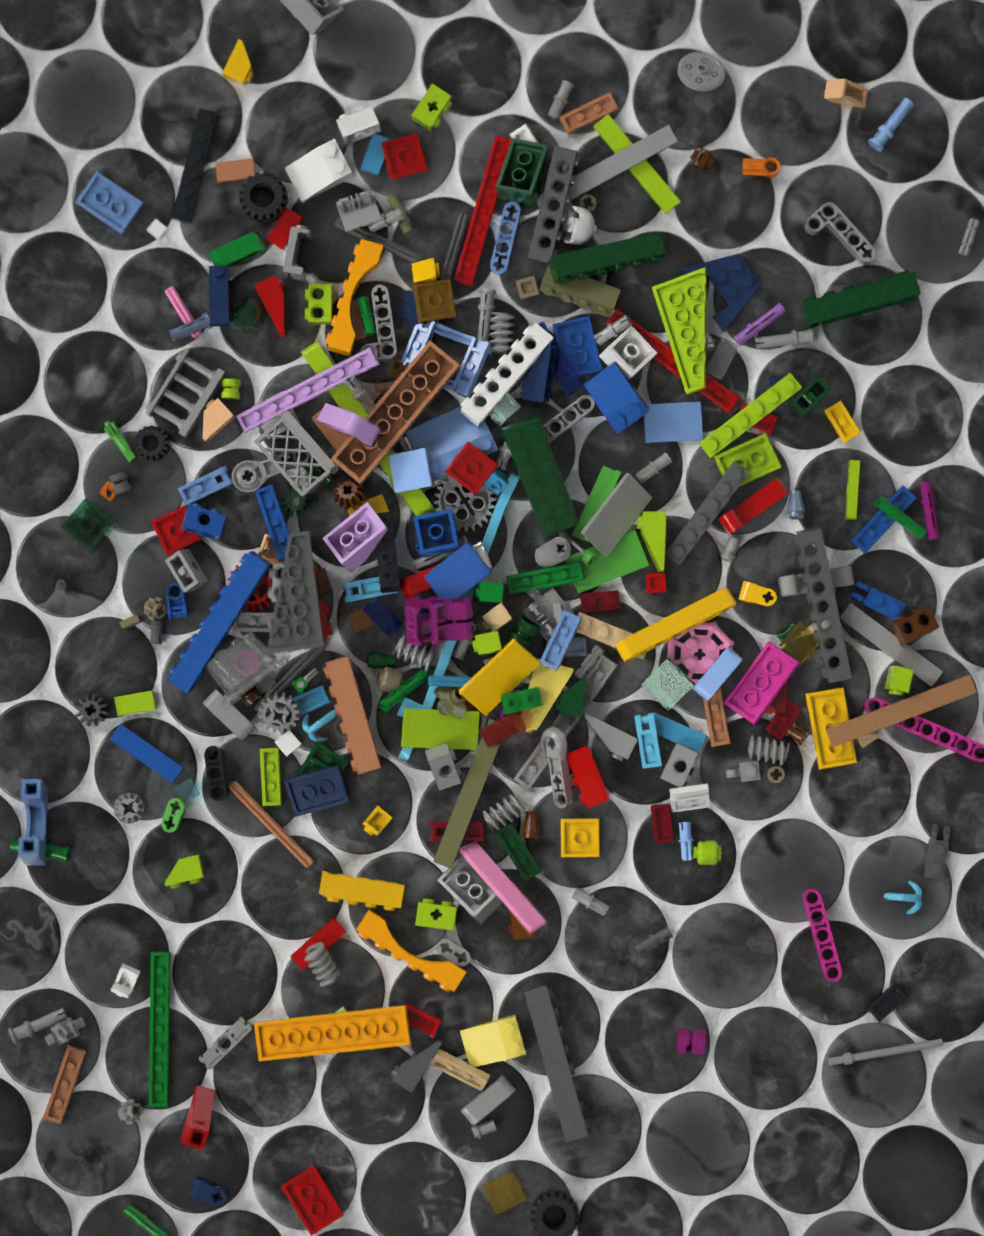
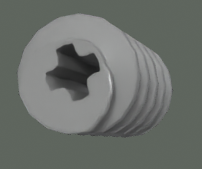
(501, 333)
(553, 552)
(415, 653)
(768, 750)
(503, 812)
(323, 964)

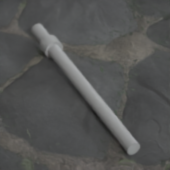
(848, 1058)

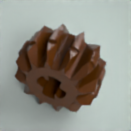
(349, 494)

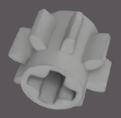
(130, 1111)

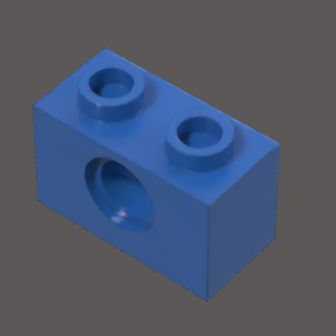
(192, 524)

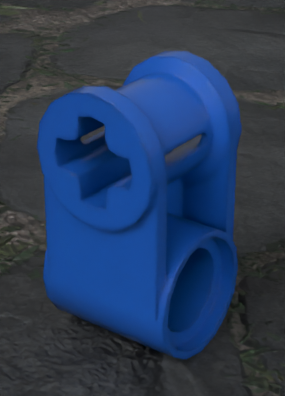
(176, 603)

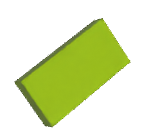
(135, 703)

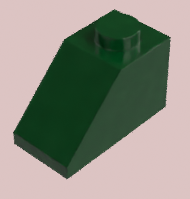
(572, 700)

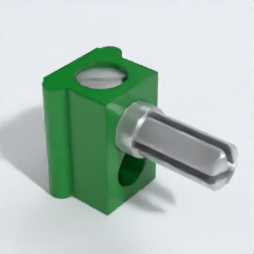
(302, 683)

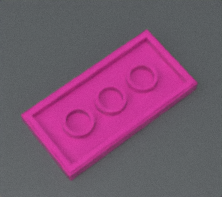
(762, 683)

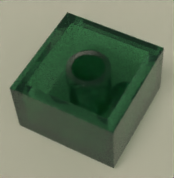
(89, 525)

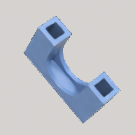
(33, 846)

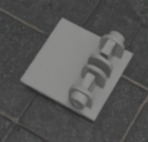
(358, 211)
(542, 612)

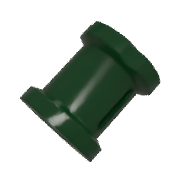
(784, 633)

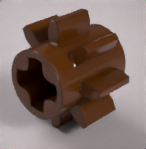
(702, 159)

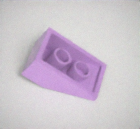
(356, 537)

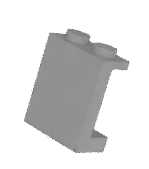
(290, 269)

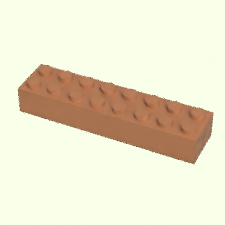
(397, 411)

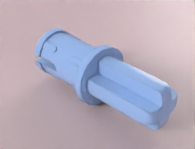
(686, 840)

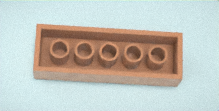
(353, 715)

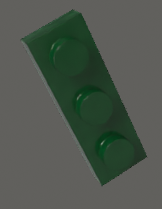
(518, 852)

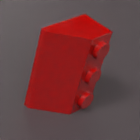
(586, 777)

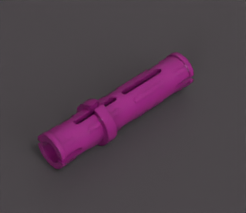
(929, 510)

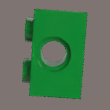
(490, 592)
(521, 700)

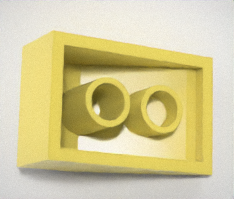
(493, 1041)

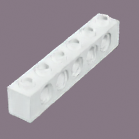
(479, 414)

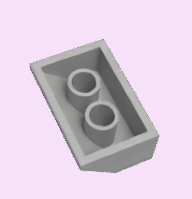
(314, 14)

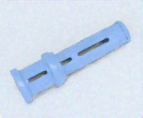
(886, 131)

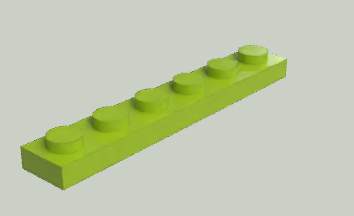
(750, 415)

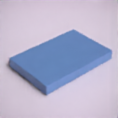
(109, 203)
(673, 422)

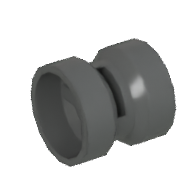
(121, 483)

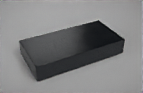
(886, 1002)

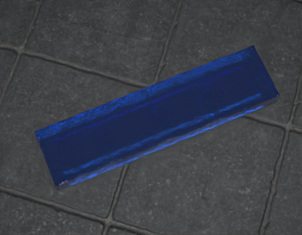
(563, 369)

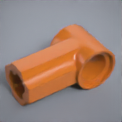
(757, 167)

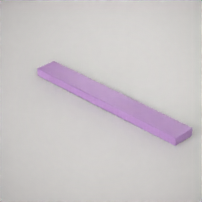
(307, 390)

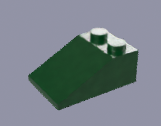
(522, 172)

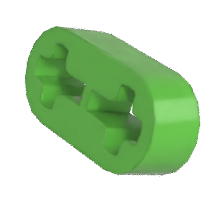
(169, 813)

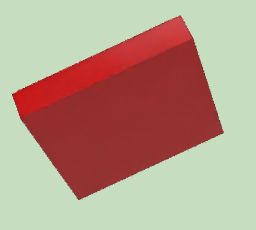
(404, 156)
(471, 467)
(170, 533)

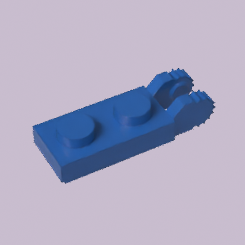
(880, 602)

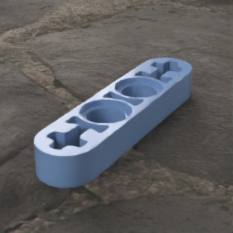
(505, 238)

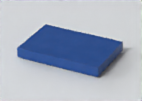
(579, 345)
(458, 573)

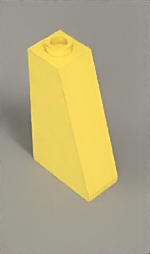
(550, 685)

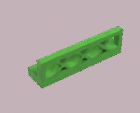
(603, 487)

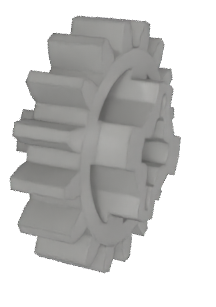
(278, 714)
(65, 1031)

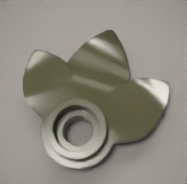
(449, 702)

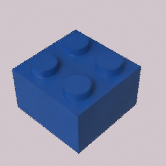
(437, 533)

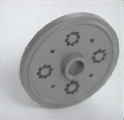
(701, 71)

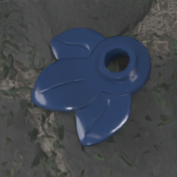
(407, 309)

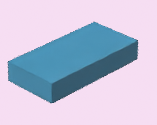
(374, 156)
(312, 700)

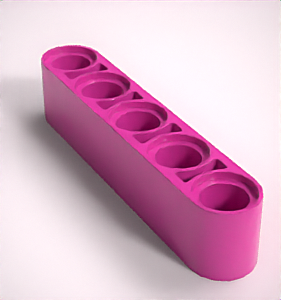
(828, 942)

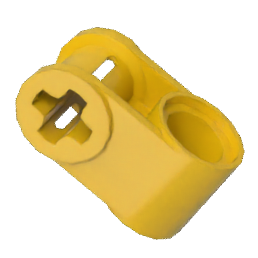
(753, 594)

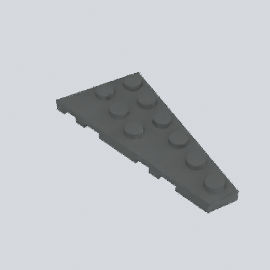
(296, 611)

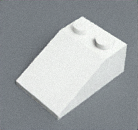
(319, 170)

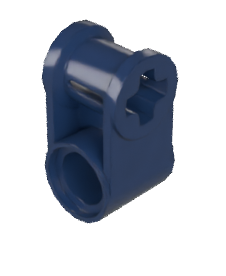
(206, 1191)

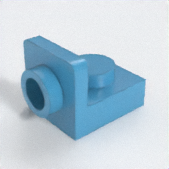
(497, 481)

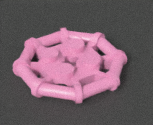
(697, 642)

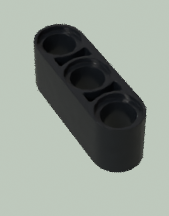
(222, 780)

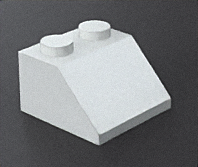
(358, 125)
(629, 352)

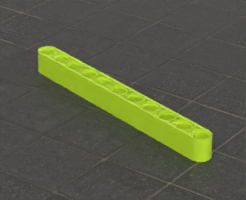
(343, 397)

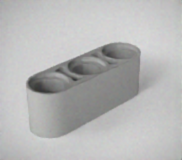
(232, 717)
(488, 1100)

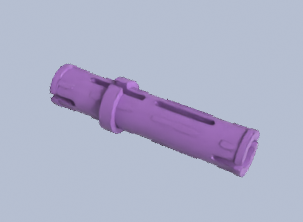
(776, 311)

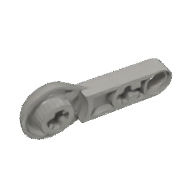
(261, 471)
(557, 765)

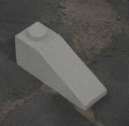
(615, 740)

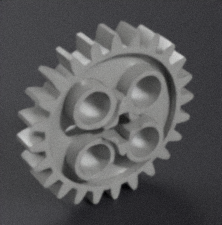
(470, 521)

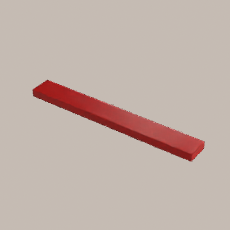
(482, 214)
(714, 390)

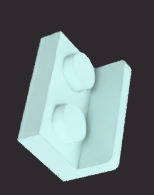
(504, 409)

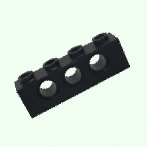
(387, 557)

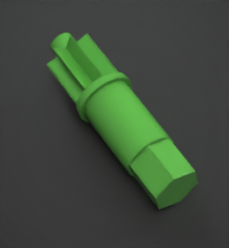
(121, 442)

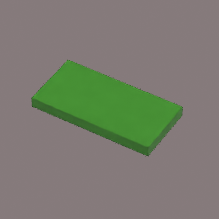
(623, 559)

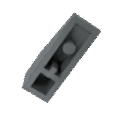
(412, 1069)

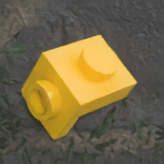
(376, 821)

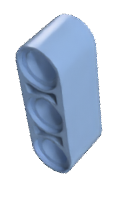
(717, 673)

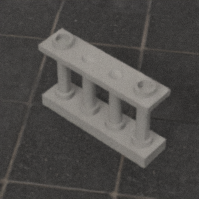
(205, 393)

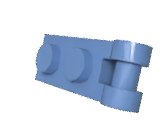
(205, 486)

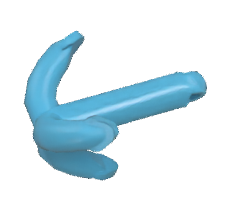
(316, 726)
(908, 897)

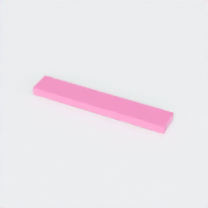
(503, 887)

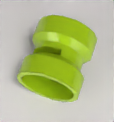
(230, 389)

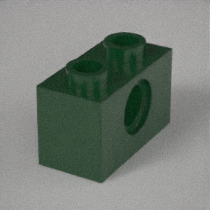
(809, 397)

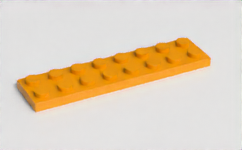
(332, 1033)

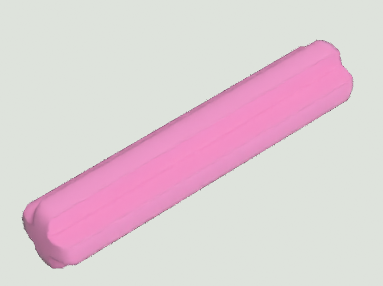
(180, 308)

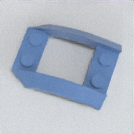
(471, 364)

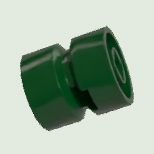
(524, 632)

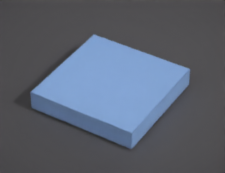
(410, 470)

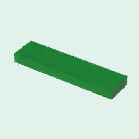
(545, 578)

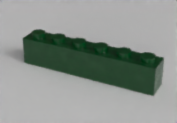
(606, 258)

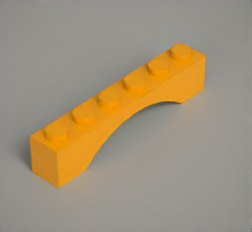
(366, 261)
(445, 972)

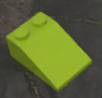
(653, 533)

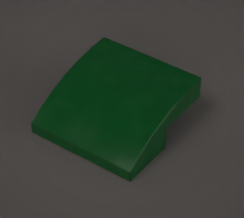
(320, 758)

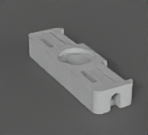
(217, 1052)

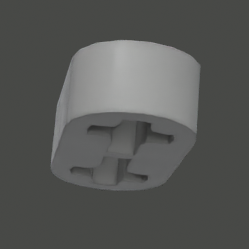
(450, 956)

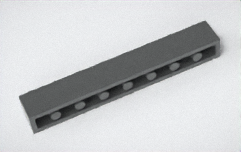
(556, 1063)

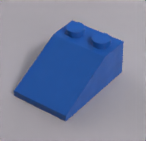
(616, 397)

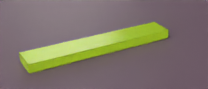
(643, 171)

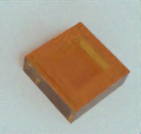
(360, 620)

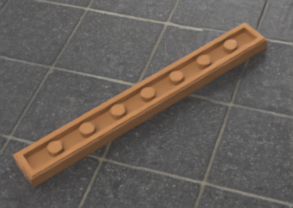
(901, 710)

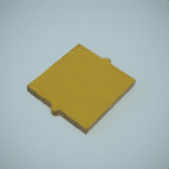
(799, 643)
(504, 1192)

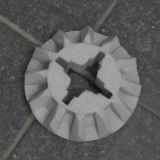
(138, 807)

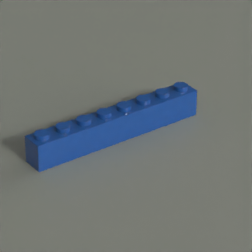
(219, 622)

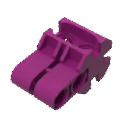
(447, 620)

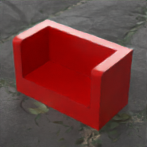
(422, 1020)

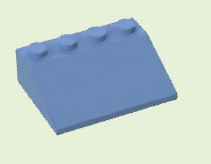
(446, 437)

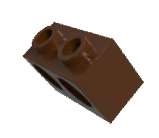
(916, 629)

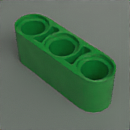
(238, 250)

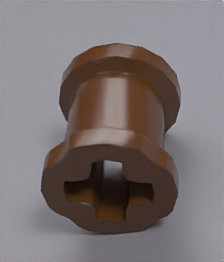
(797, 733)

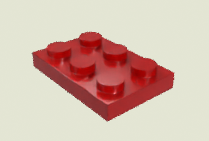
(312, 1200)

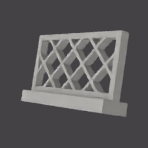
(310, 446)

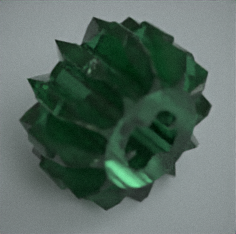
(295, 508)

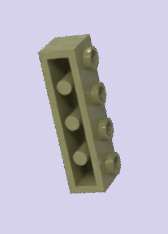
(585, 293)

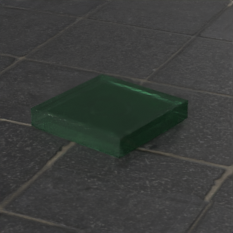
(668, 684)

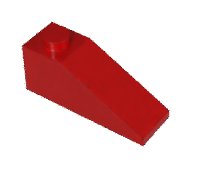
(274, 300)

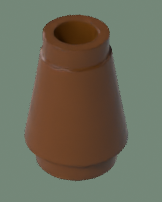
(531, 826)

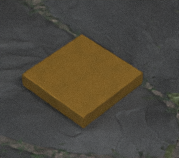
(434, 300)

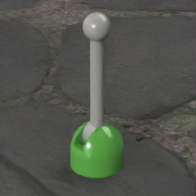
(588, 556)

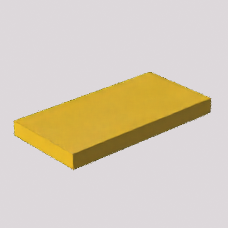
(499, 677)
(825, 711)

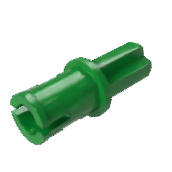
(366, 315)

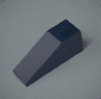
(219, 295)
(539, 379)

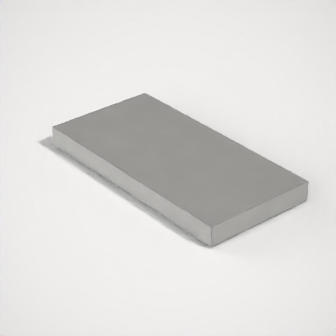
(616, 515)

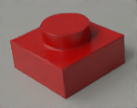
(655, 583)

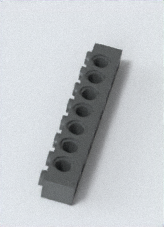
(841, 670)

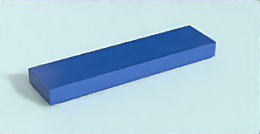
(274, 519)
(880, 522)
(146, 753)

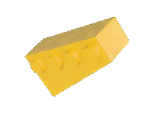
(361, 890)

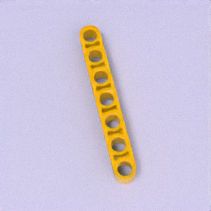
(675, 624)

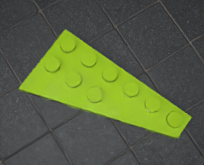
(684, 318)

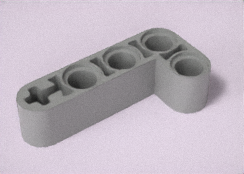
(842, 236)
(381, 323)
(793, 584)

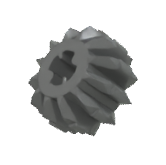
(88, 704)

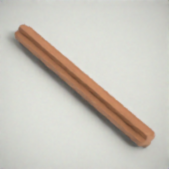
(271, 824)

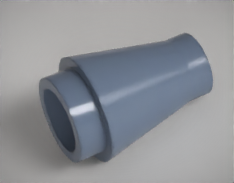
(795, 505)

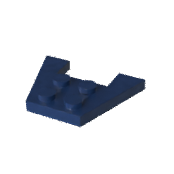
(732, 281)

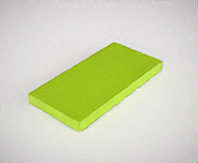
(430, 729)

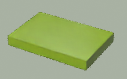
(754, 456)

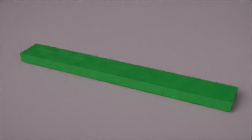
(159, 1029)

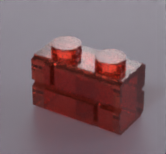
(503, 730)

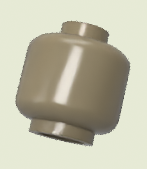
(389, 679)

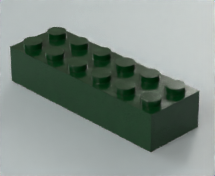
(859, 300)
(540, 475)

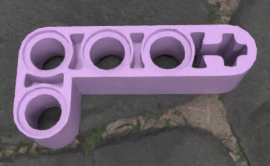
(348, 423)

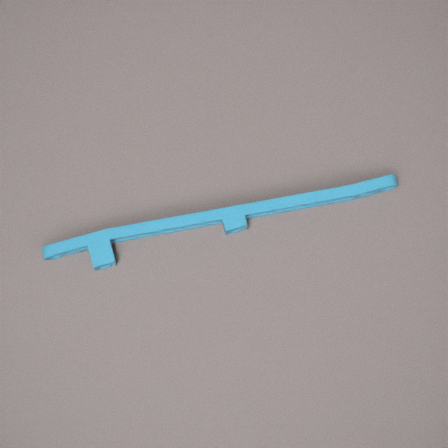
(450, 645)

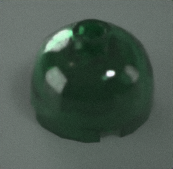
(247, 315)

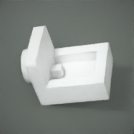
(125, 981)

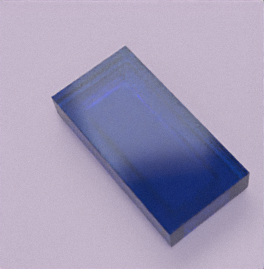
(382, 616)

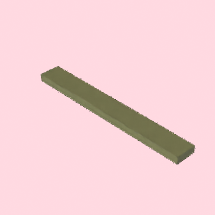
(466, 803)

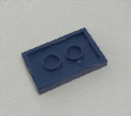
(317, 790)

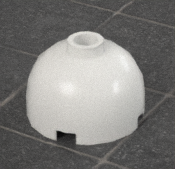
(579, 226)

